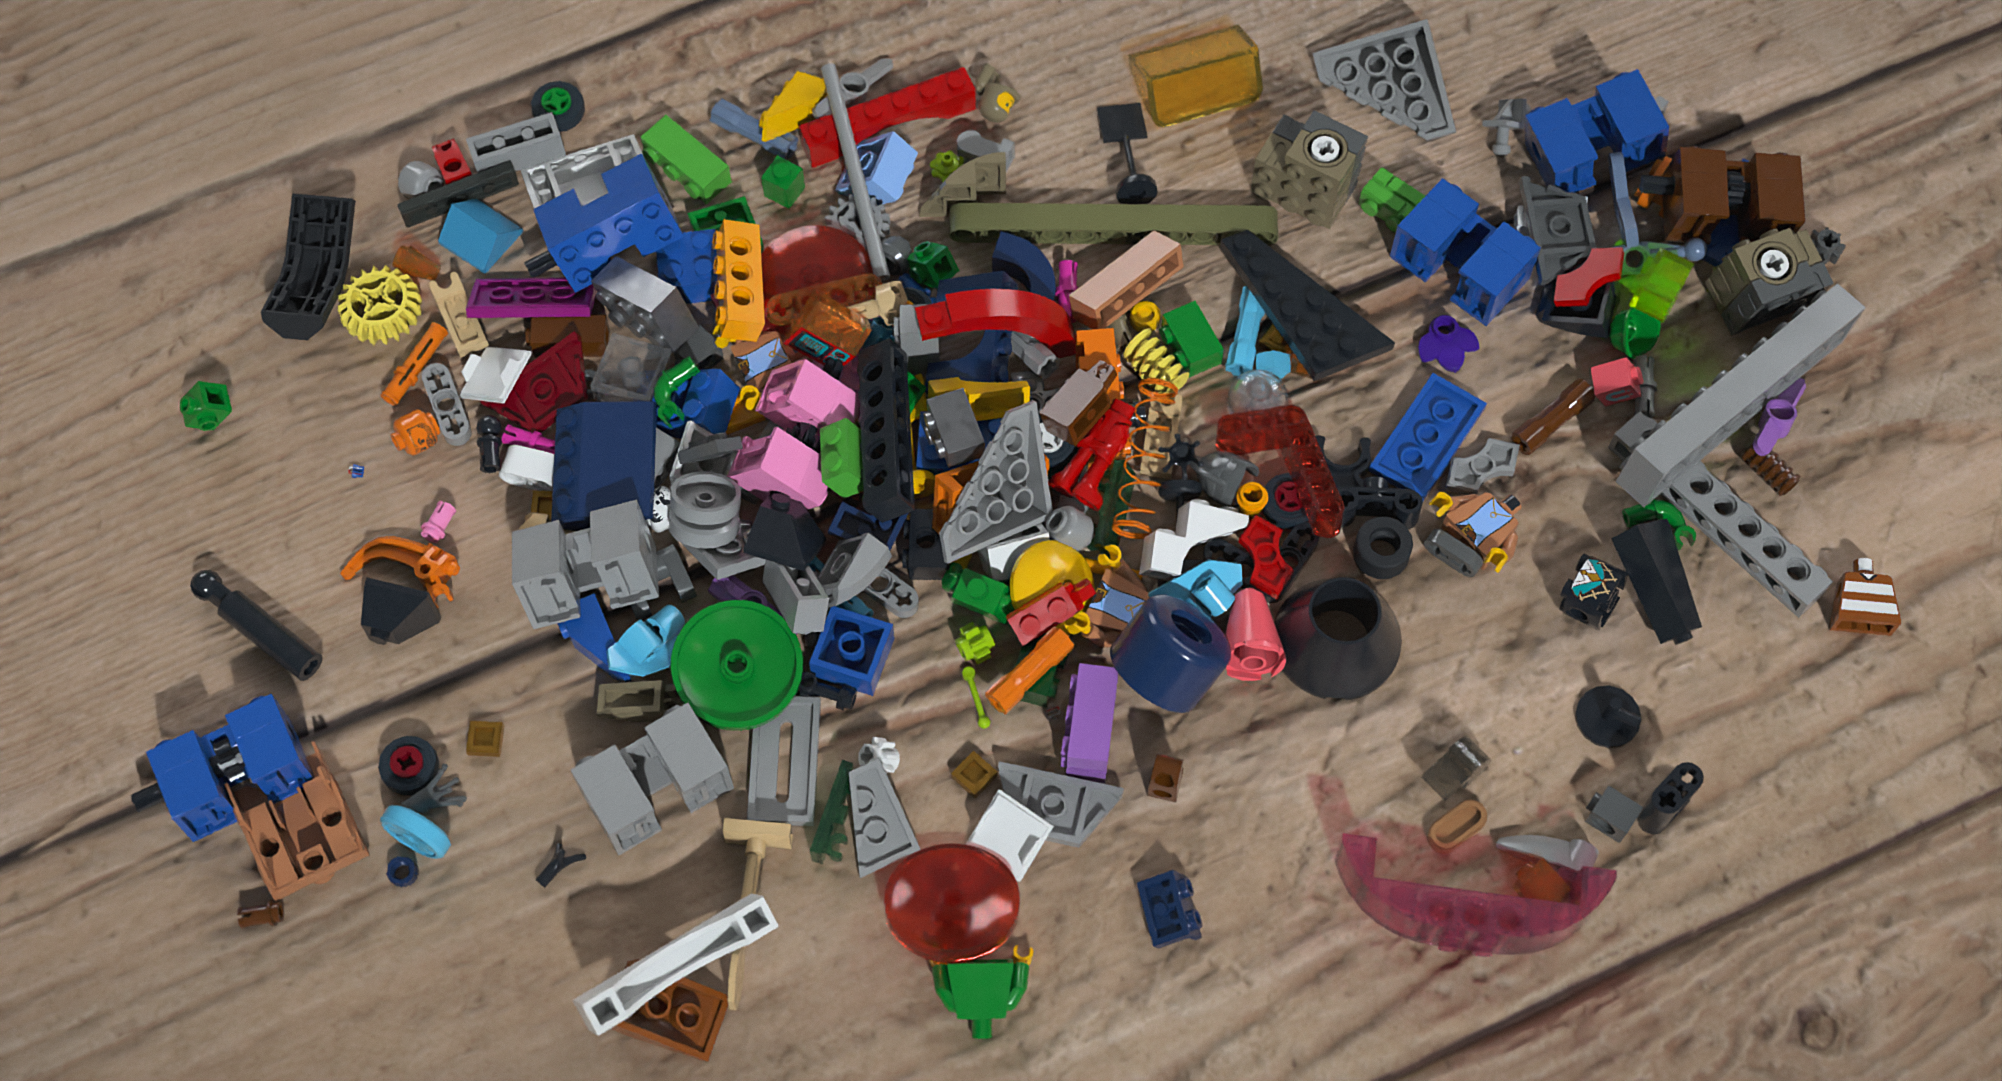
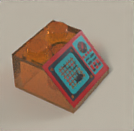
(828, 330)

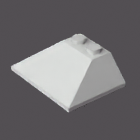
(578, 171)

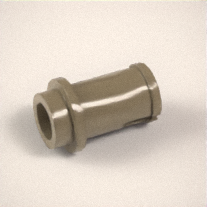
(1121, 333)

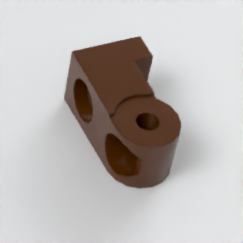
(1166, 776)

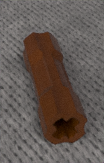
(1569, 403)

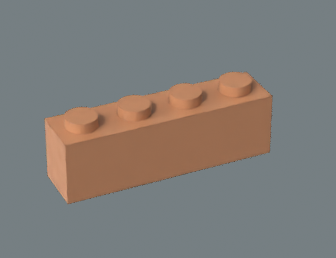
(1126, 281)

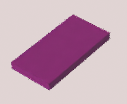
(528, 298)

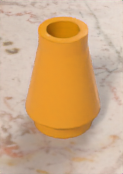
(1251, 499)

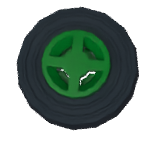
(563, 97)

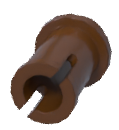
(261, 914)

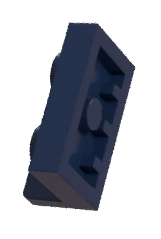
(1169, 908)

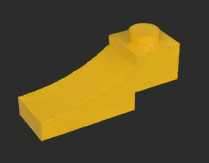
(985, 398)

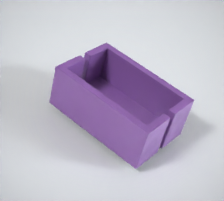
(1089, 722)

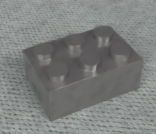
(644, 304)

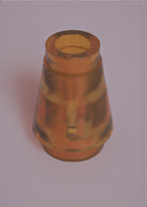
(415, 263)

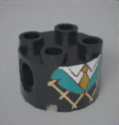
(1593, 591)

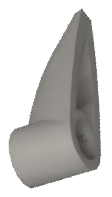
(1563, 856)

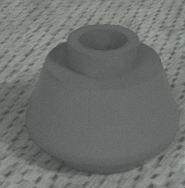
(896, 254)

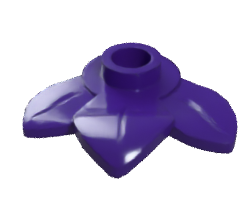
(1447, 348)

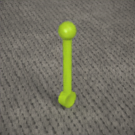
(969, 674)

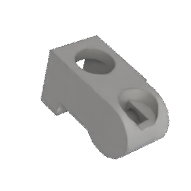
(972, 145)

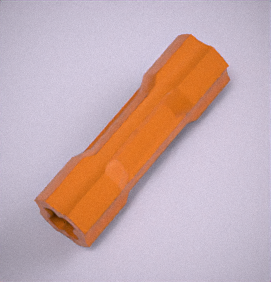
(1047, 653)

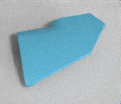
(1206, 586)
(647, 644)

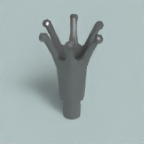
(432, 795)

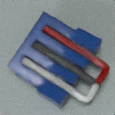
(357, 471)

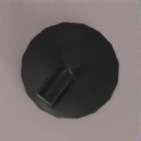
(1608, 716)

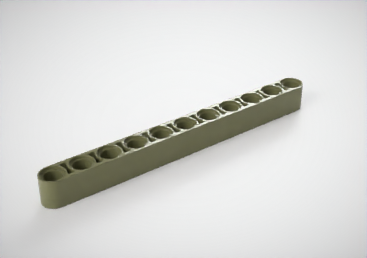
(1109, 222)

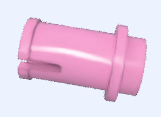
(437, 523)

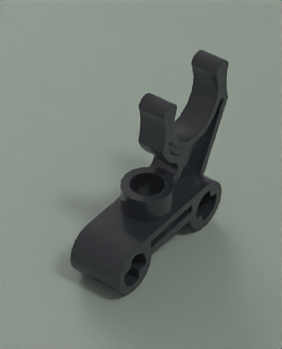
(1371, 494)

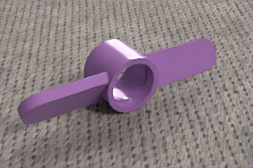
(1778, 418)

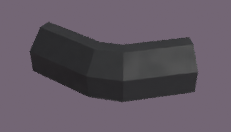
(312, 266)

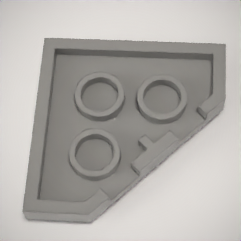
(728, 559)

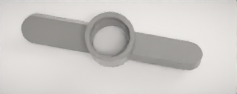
(855, 82)

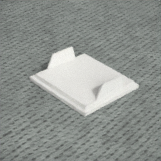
(493, 374)
(1011, 833)

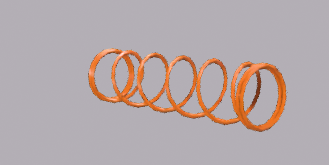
(1154, 396)

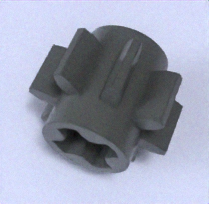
(1828, 245)

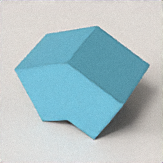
(1275, 362)

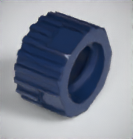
(399, 861)

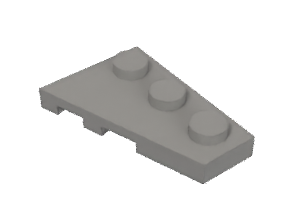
(878, 819)

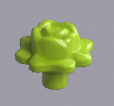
(945, 164)

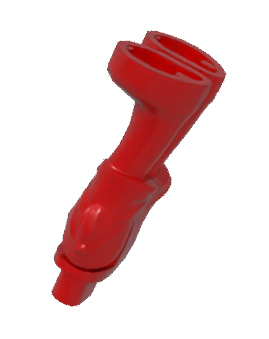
(1103, 441)

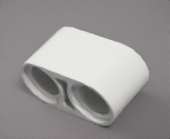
(528, 468)

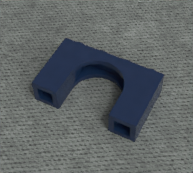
(991, 357)

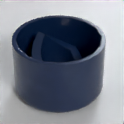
(1170, 653)

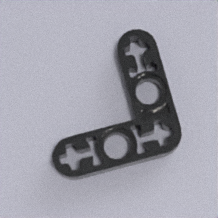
(1287, 549)

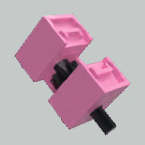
(789, 460)

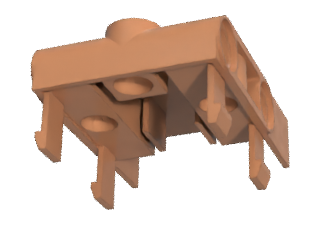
(300, 831)

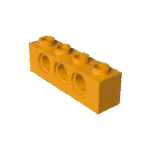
(739, 280)

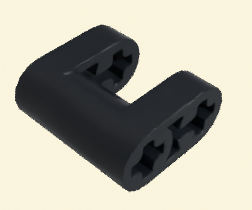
(1667, 801)

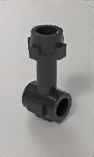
(811, 688)

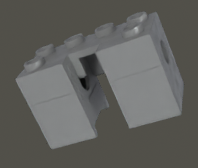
(557, 566)
(621, 780)

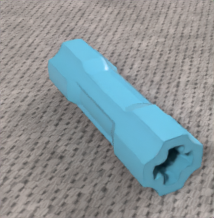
(1243, 349)

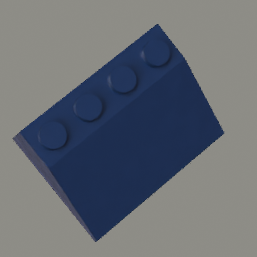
(603, 459)

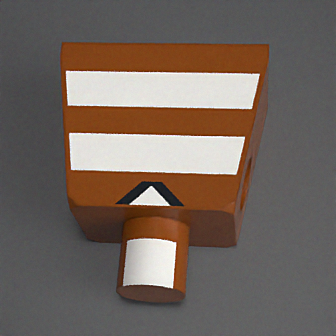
(1865, 602)

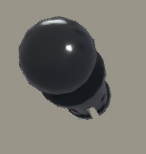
(489, 428)

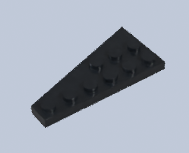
(1311, 320)

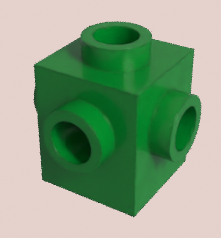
(931, 263)
(205, 405)

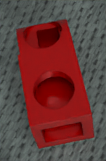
(450, 161)

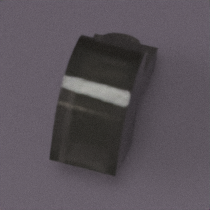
(1457, 768)

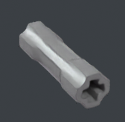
(1034, 354)

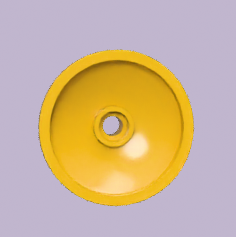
(1044, 567)

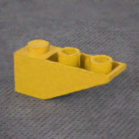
(792, 106)

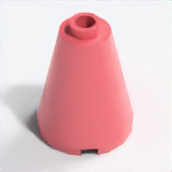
(1253, 638)

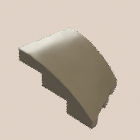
(977, 177)

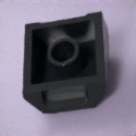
(1584, 320)

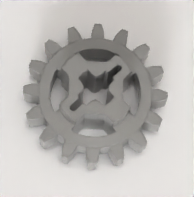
(846, 214)

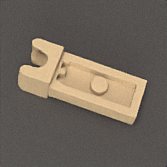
(452, 304)
(1163, 416)

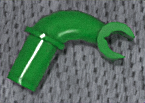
(668, 383)
(1660, 510)

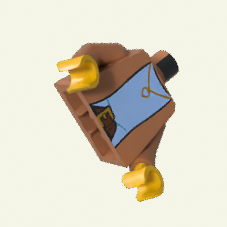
(758, 360)
(1481, 524)
(1114, 605)

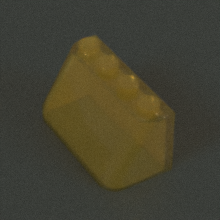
(1198, 76)

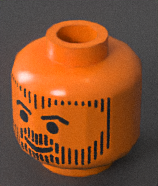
(415, 432)

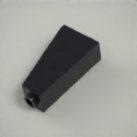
(1659, 579)

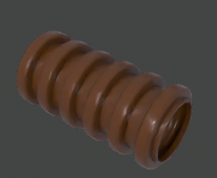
(1772, 470)

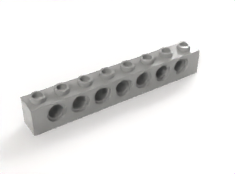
(1724, 529)

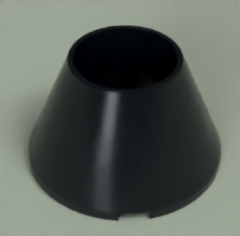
(1334, 666)

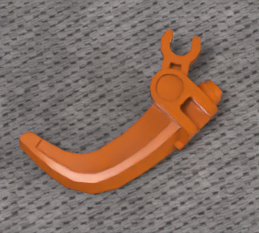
(430, 563)

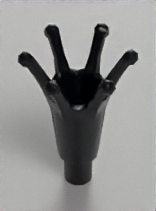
(1181, 454)

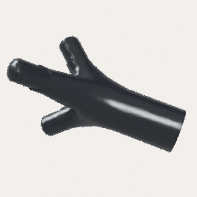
(557, 864)

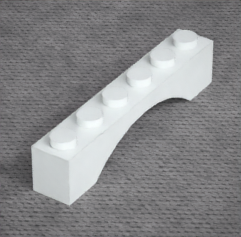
(634, 986)

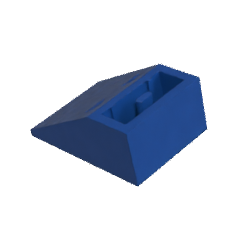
(704, 400)

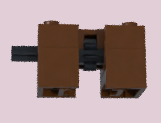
(1706, 187)

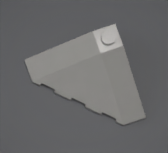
(1395, 75)
(1006, 489)

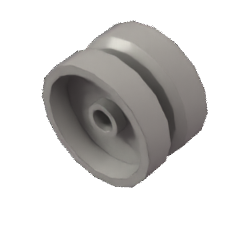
(704, 509)

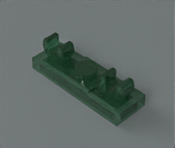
(1111, 506)
(833, 815)

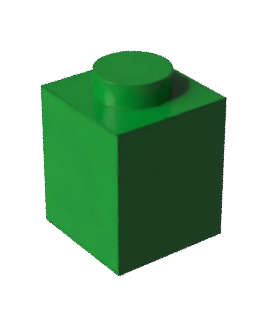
(783, 182)

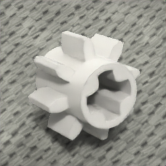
(880, 749)

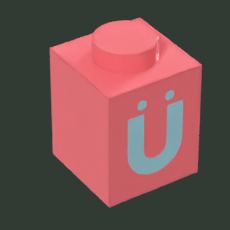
(1616, 381)

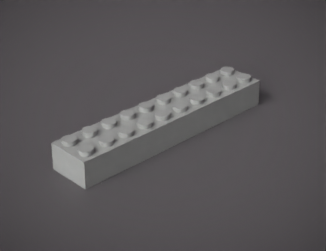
(1738, 394)

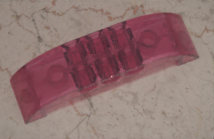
(1463, 917)

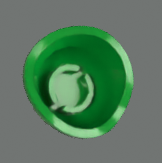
(1634, 332)

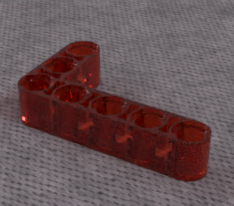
(1291, 432)

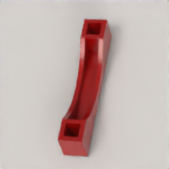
(933, 98)

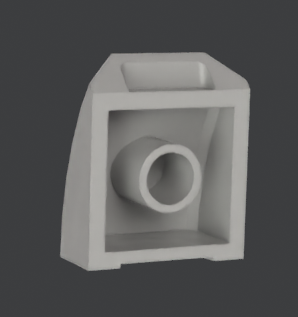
(853, 567)

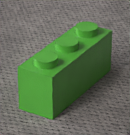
(685, 160)

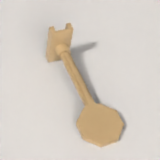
(756, 837)

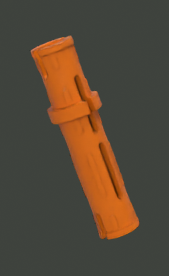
(394, 391)

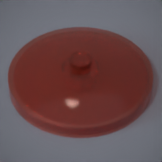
(811, 258)
(952, 903)

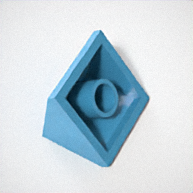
(477, 233)

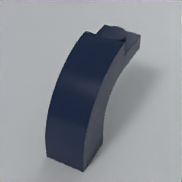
(1024, 263)

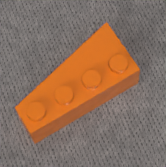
(1089, 350)

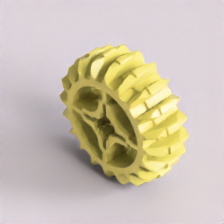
(382, 315)

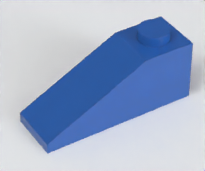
(592, 635)

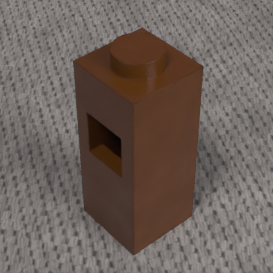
(548, 331)

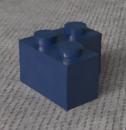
(853, 523)

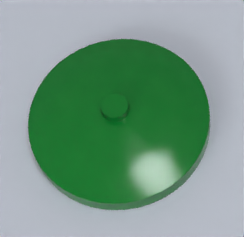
(737, 665)

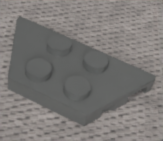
(1558, 225)

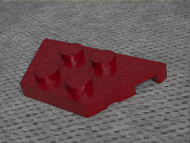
(546, 385)

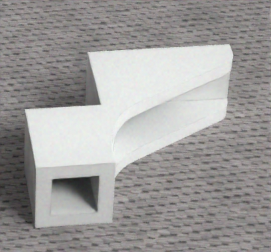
(1195, 525)

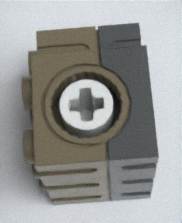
(1310, 167)
(1767, 279)

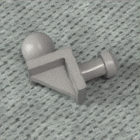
(1509, 117)

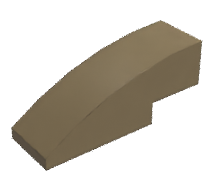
(636, 700)

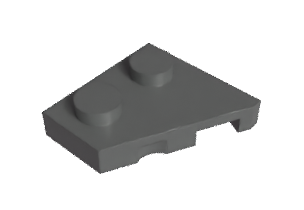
(716, 447)

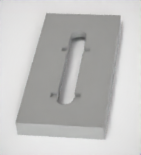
(800, 806)

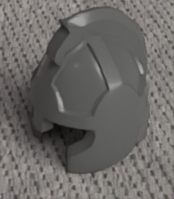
(1223, 475)

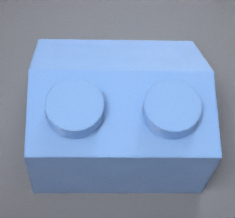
(885, 166)

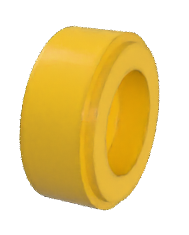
(1145, 316)

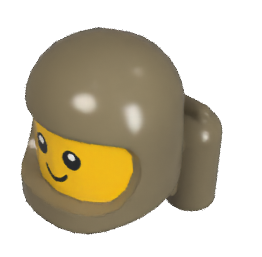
(995, 98)

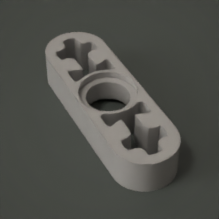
(443, 416)
(902, 590)

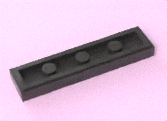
(473, 187)

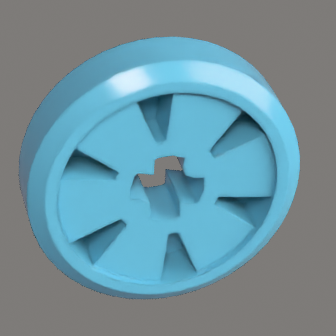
(415, 831)

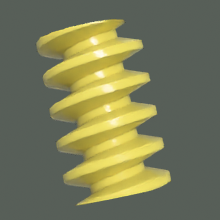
(1151, 364)

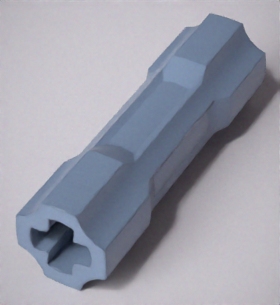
(737, 121)

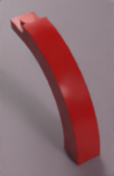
(1000, 310)

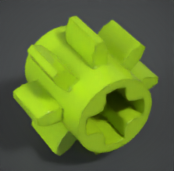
(975, 643)

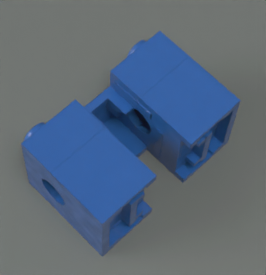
(1620, 115)
(1489, 259)

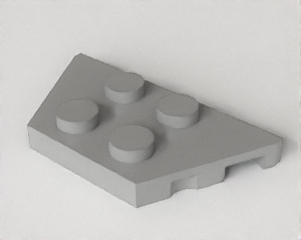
(1066, 802)

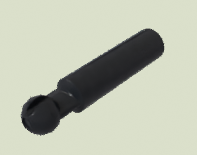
(257, 625)

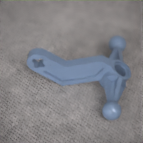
(1693, 249)

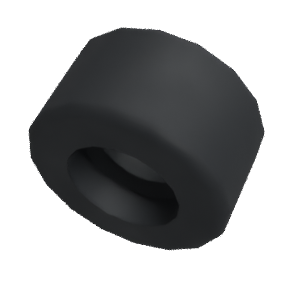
(1388, 530)

